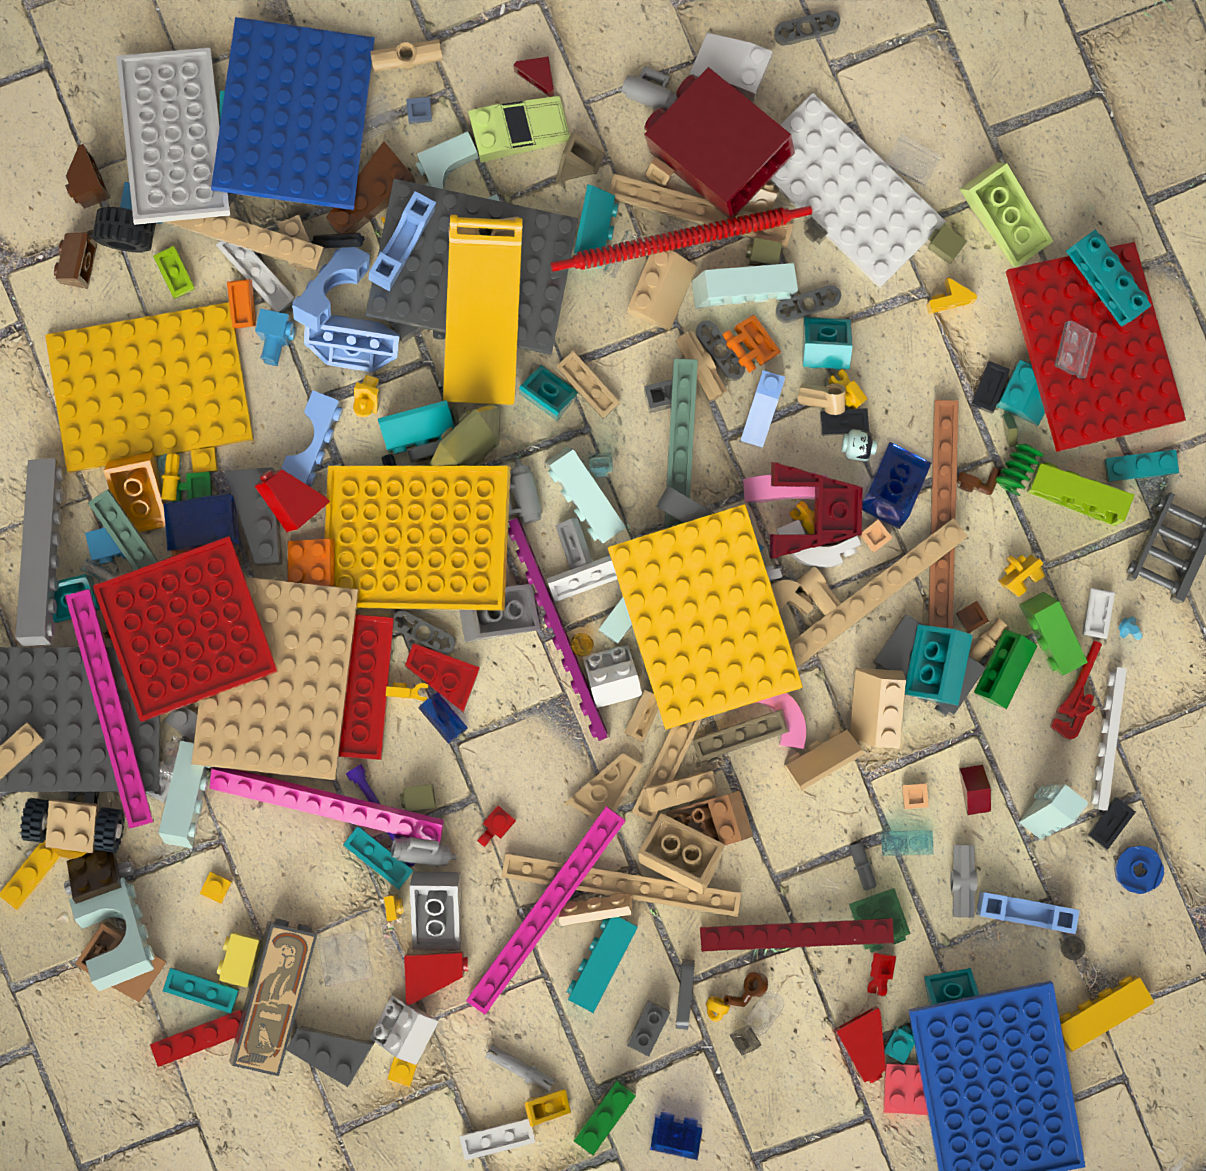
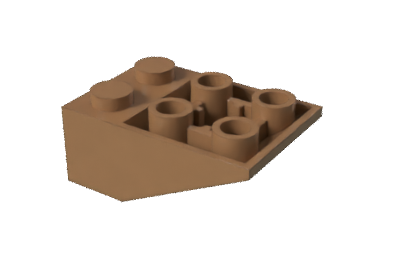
(719, 818)
(104, 941)

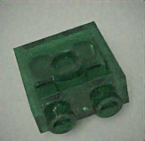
(880, 907)

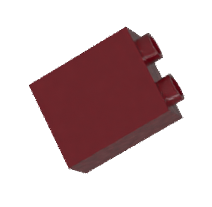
(718, 142)

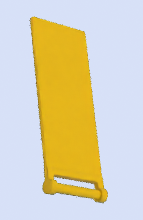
(482, 313)

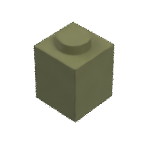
(946, 243)
(764, 252)
(418, 798)

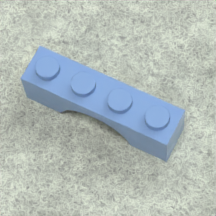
(405, 237)
(346, 266)
(323, 413)
(1027, 912)

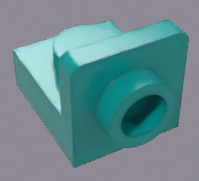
(900, 1043)

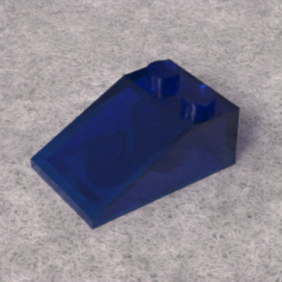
(895, 485)
(200, 521)

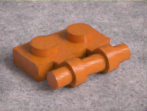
(757, 341)

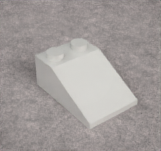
(735, 61)

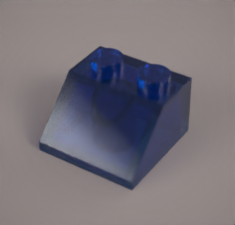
(676, 1136)

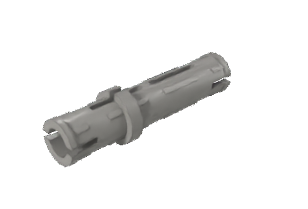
(520, 1068)

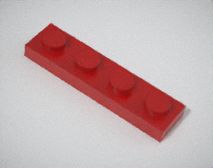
(196, 1038)

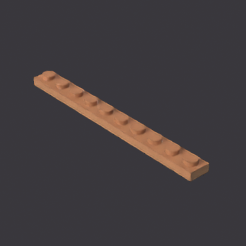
(943, 509)

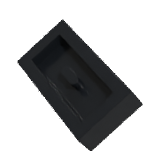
(990, 387)
(844, 422)
(1111, 823)

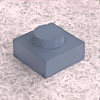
(419, 110)

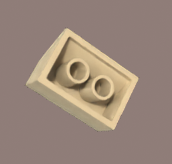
(661, 289)
(877, 706)
(823, 758)
(681, 853)

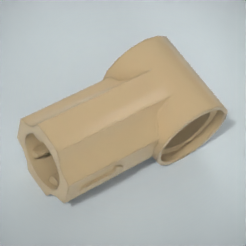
(830, 398)
(815, 587)

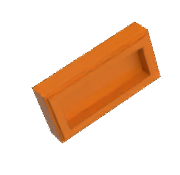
(241, 303)

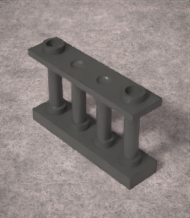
(1188, 567)

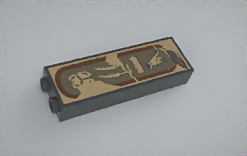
(273, 997)

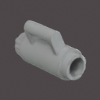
(648, 92)
(524, 493)
(421, 851)

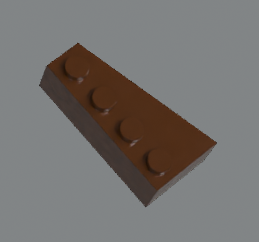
(372, 191)

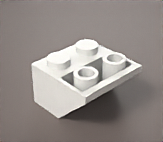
(612, 676)
(403, 1030)

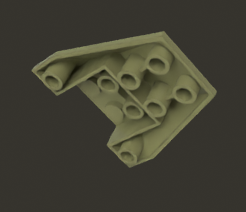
(470, 439)

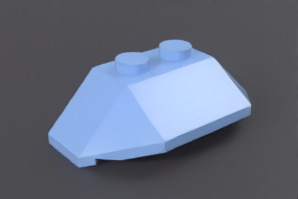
(353, 343)

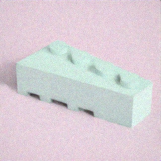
(744, 285)
(585, 495)
(183, 799)
(1053, 809)

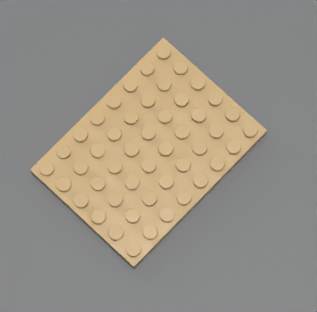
(296, 715)

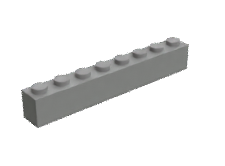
(39, 552)

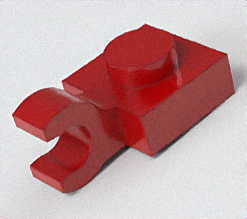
(498, 824)
(882, 970)

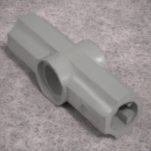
(963, 881)

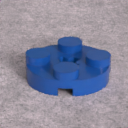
(1151, 863)

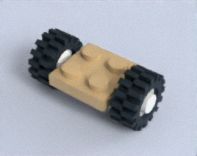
(72, 825)

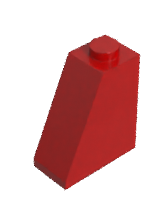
(290, 498)
(432, 972)
(864, 1044)

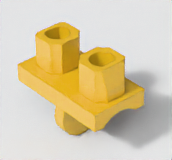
(366, 397)
(1019, 570)

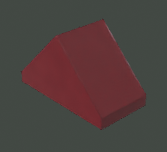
(536, 72)
(975, 789)

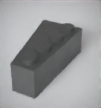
(256, 517)

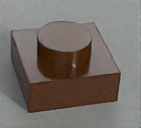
(972, 617)

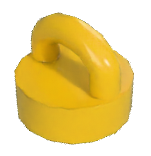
(717, 1005)

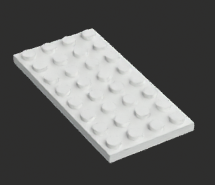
(171, 135)
(853, 193)

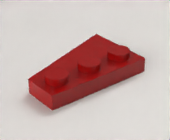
(444, 674)

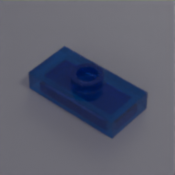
(443, 718)

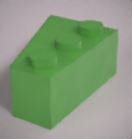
(1053, 633)

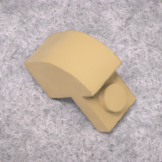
(785, 592)

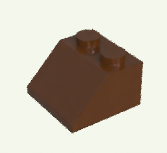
(85, 179)
(75, 260)

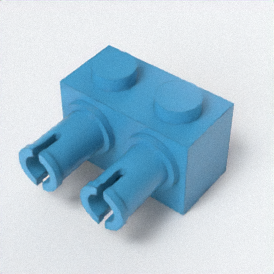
(276, 331)

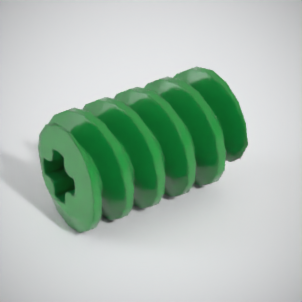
(1018, 467)

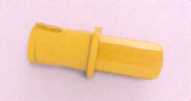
(170, 477)

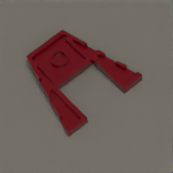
(836, 510)

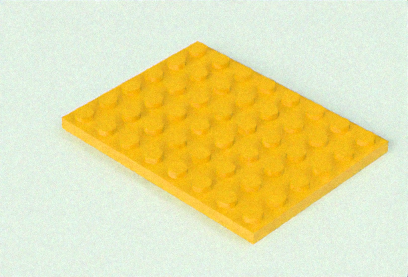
(149, 386)
(420, 535)
(705, 616)

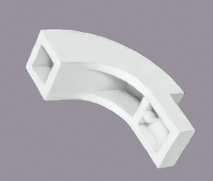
(820, 556)

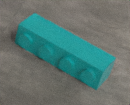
(602, 963)

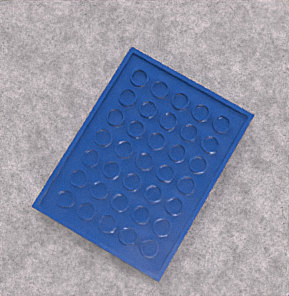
(293, 113)
(998, 1082)

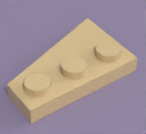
(607, 787)

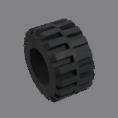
(116, 230)

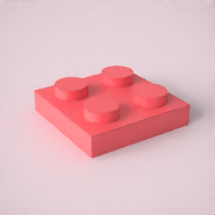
(903, 1090)

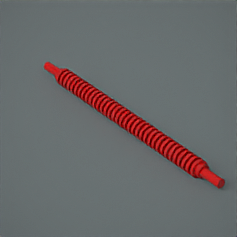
(682, 238)

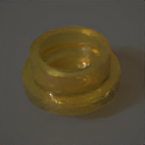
(582, 644)

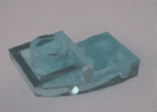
(600, 464)
(907, 843)

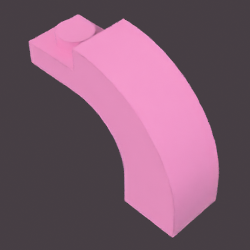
(759, 490)
(794, 719)

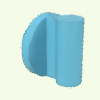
(1128, 626)

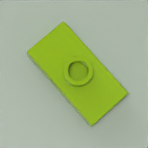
(174, 272)

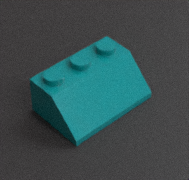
(596, 220)
(415, 426)
(938, 664)

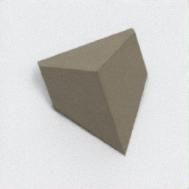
(578, 159)

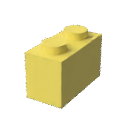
(239, 959)

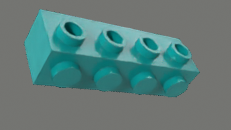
(1108, 278)

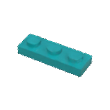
(1141, 466)
(378, 857)
(201, 990)

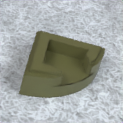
(1010, 430)

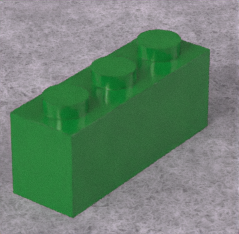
(1005, 669)
(604, 1116)

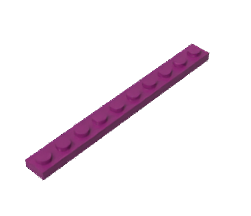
(561, 639)

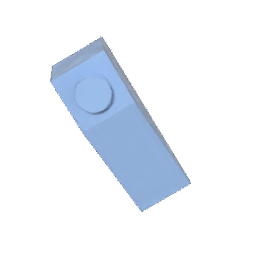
(762, 408)

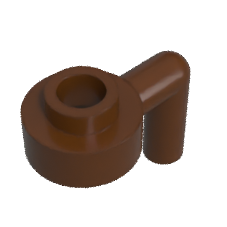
(969, 482)
(754, 985)

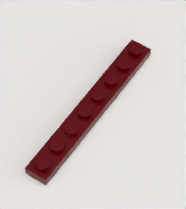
(797, 934)

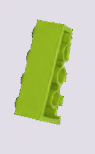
(1080, 494)

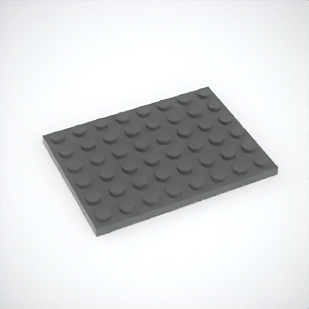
(421, 287)
(56, 699)

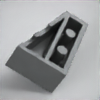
(330, 1053)

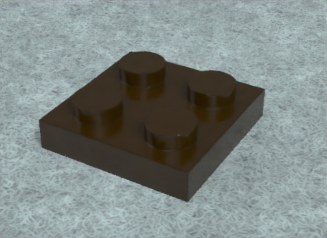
(93, 875)

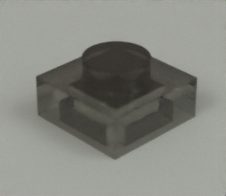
(814, 231)
(745, 1040)

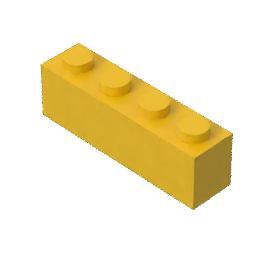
(1104, 1012)

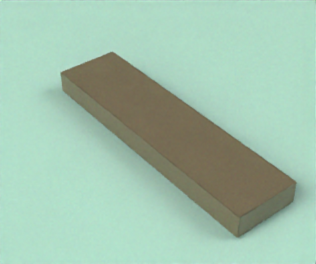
(741, 735)

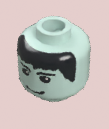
(859, 445)

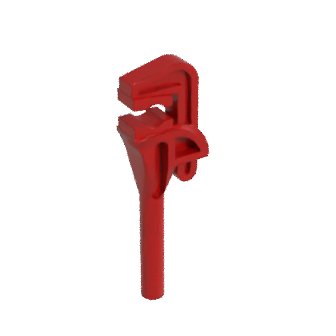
(1076, 703)

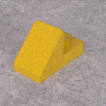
(957, 296)
(547, 1107)

